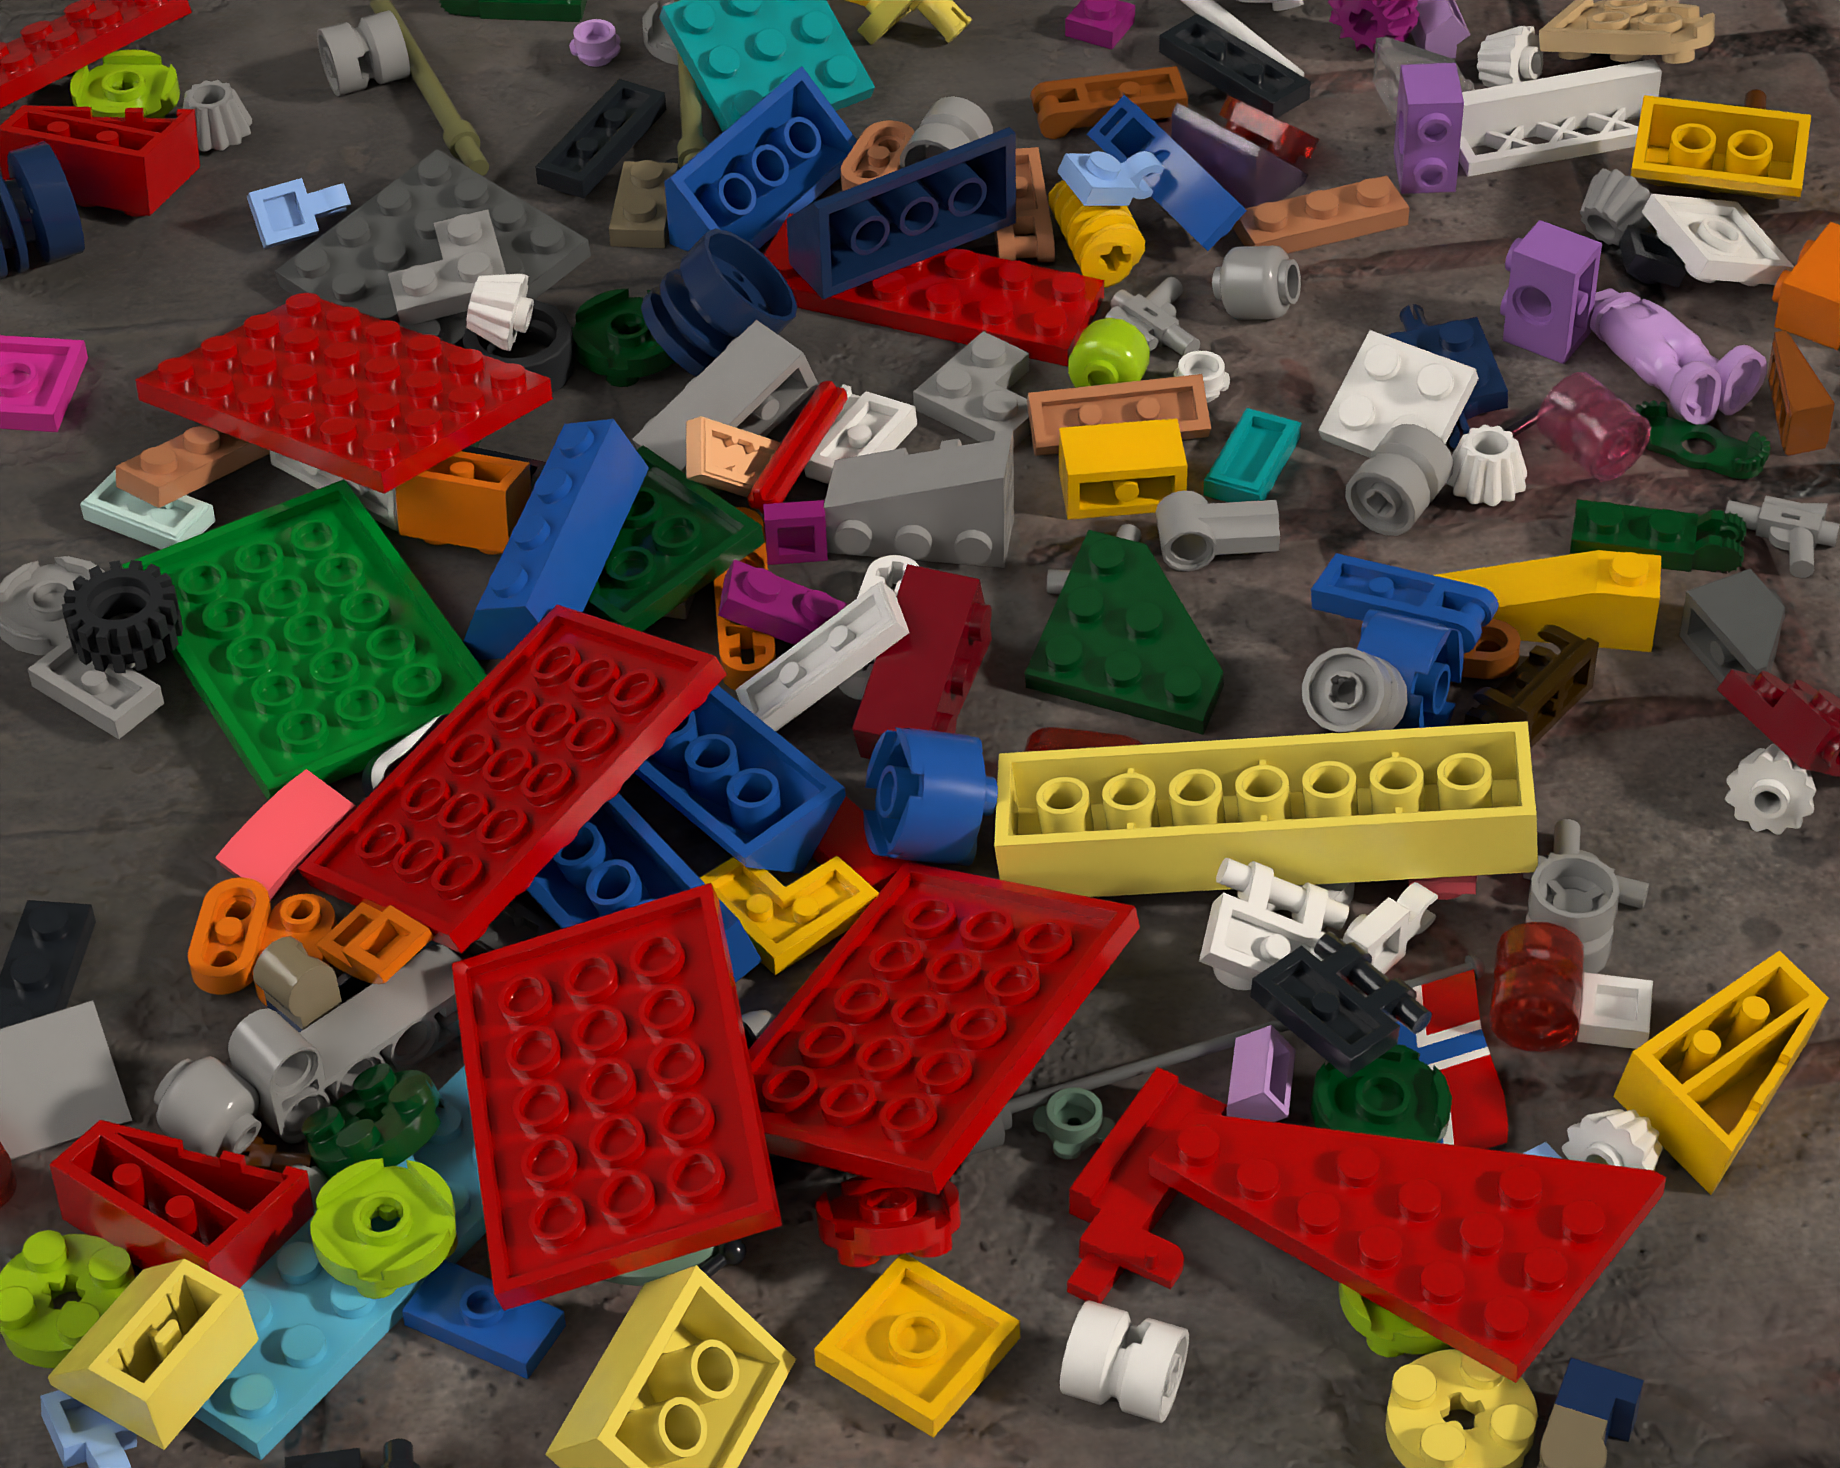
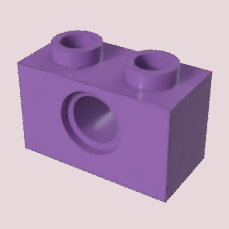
(1428, 128)
(1550, 291)

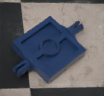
(1463, 343)

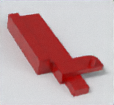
(1125, 1200)

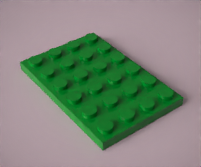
(311, 637)

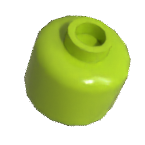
(1109, 354)

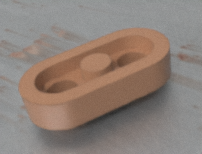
(875, 153)

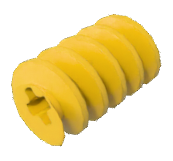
(1100, 237)

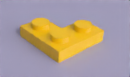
(795, 918)

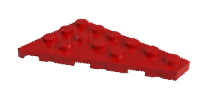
(1441, 1234)

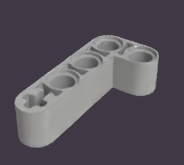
(316, 1067)

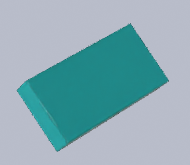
(1252, 457)

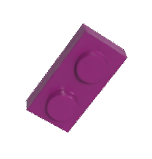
(774, 604)

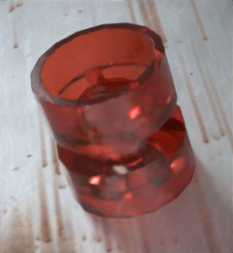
(1537, 987)

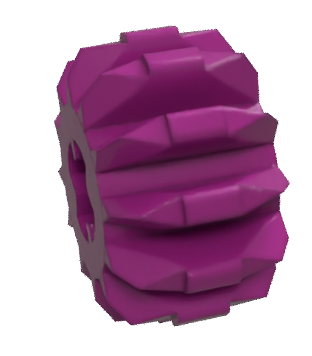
(1374, 19)

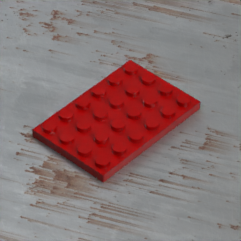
(344, 391)
(512, 774)
(928, 1021)
(611, 1097)

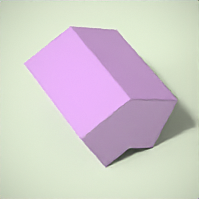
(1439, 27)
(1261, 1076)

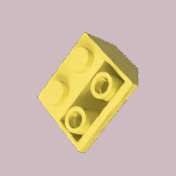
(159, 1350)

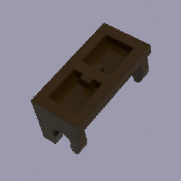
(1541, 686)

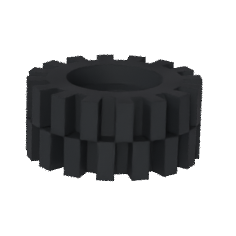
(126, 639)

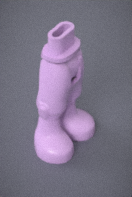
(1675, 359)

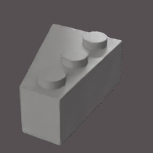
(751, 386)
(925, 504)

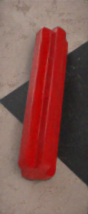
(798, 446)

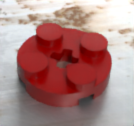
(887, 1220)

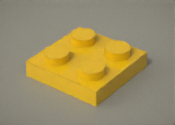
(917, 1344)

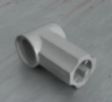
(1197, 531)

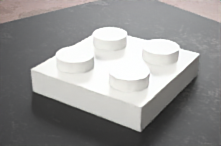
(1716, 239)
(1394, 387)

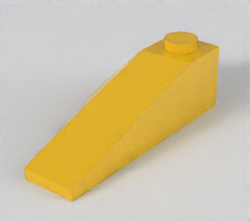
(1586, 593)

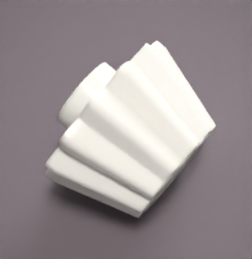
(1510, 57)
(500, 308)
(1488, 466)
(1771, 791)
(1614, 1139)

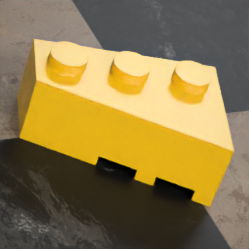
(1722, 1065)

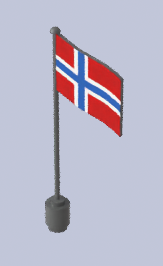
(1449, 1041)

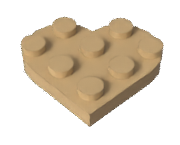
(1628, 30)

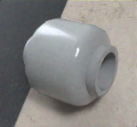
(1257, 282)
(208, 1107)

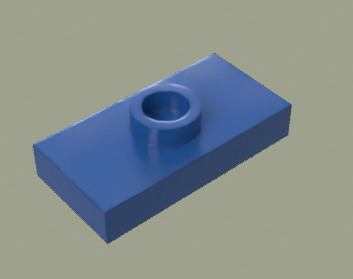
(464, 1313)

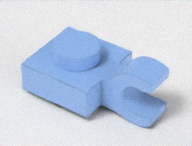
(1103, 181)
(289, 213)
(84, 1433)

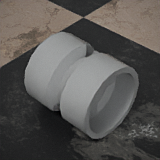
(363, 53)
(946, 126)
(1399, 479)
(1354, 692)
(1578, 896)

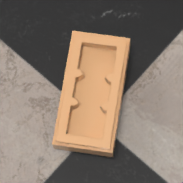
(725, 455)

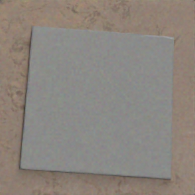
(56, 1080)

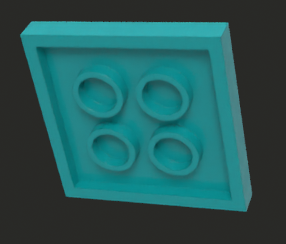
(751, 46)

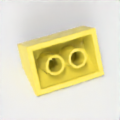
(676, 1383)

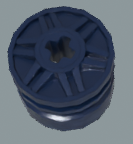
(37, 209)
(715, 298)

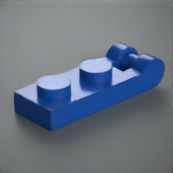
(1356, 585)

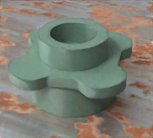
(1070, 1108)

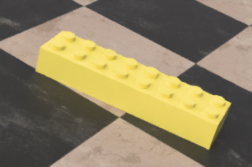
(1296, 803)

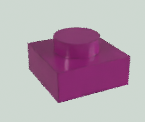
(1100, 21)
(795, 532)

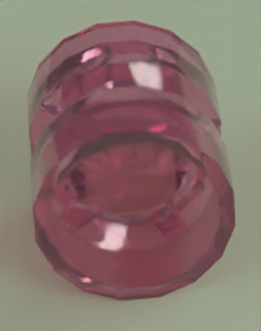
(1594, 425)

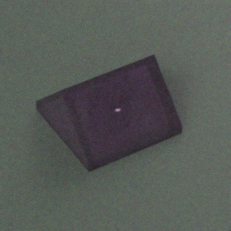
(1235, 163)

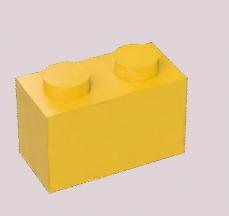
(1120, 467)

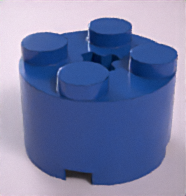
(1424, 655)
(928, 796)

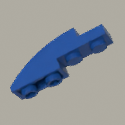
(1183, 187)

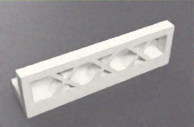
(1551, 111)

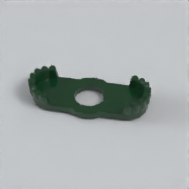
(1730, 457)

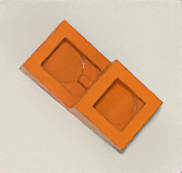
(374, 943)

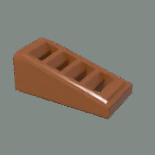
(1798, 398)

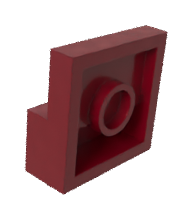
(1791, 716)

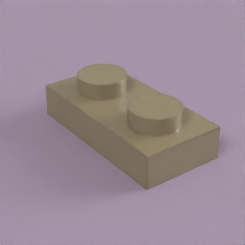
(640, 205)

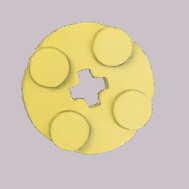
(1450, 1381)

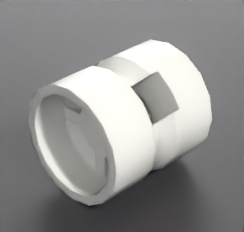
(1124, 1361)

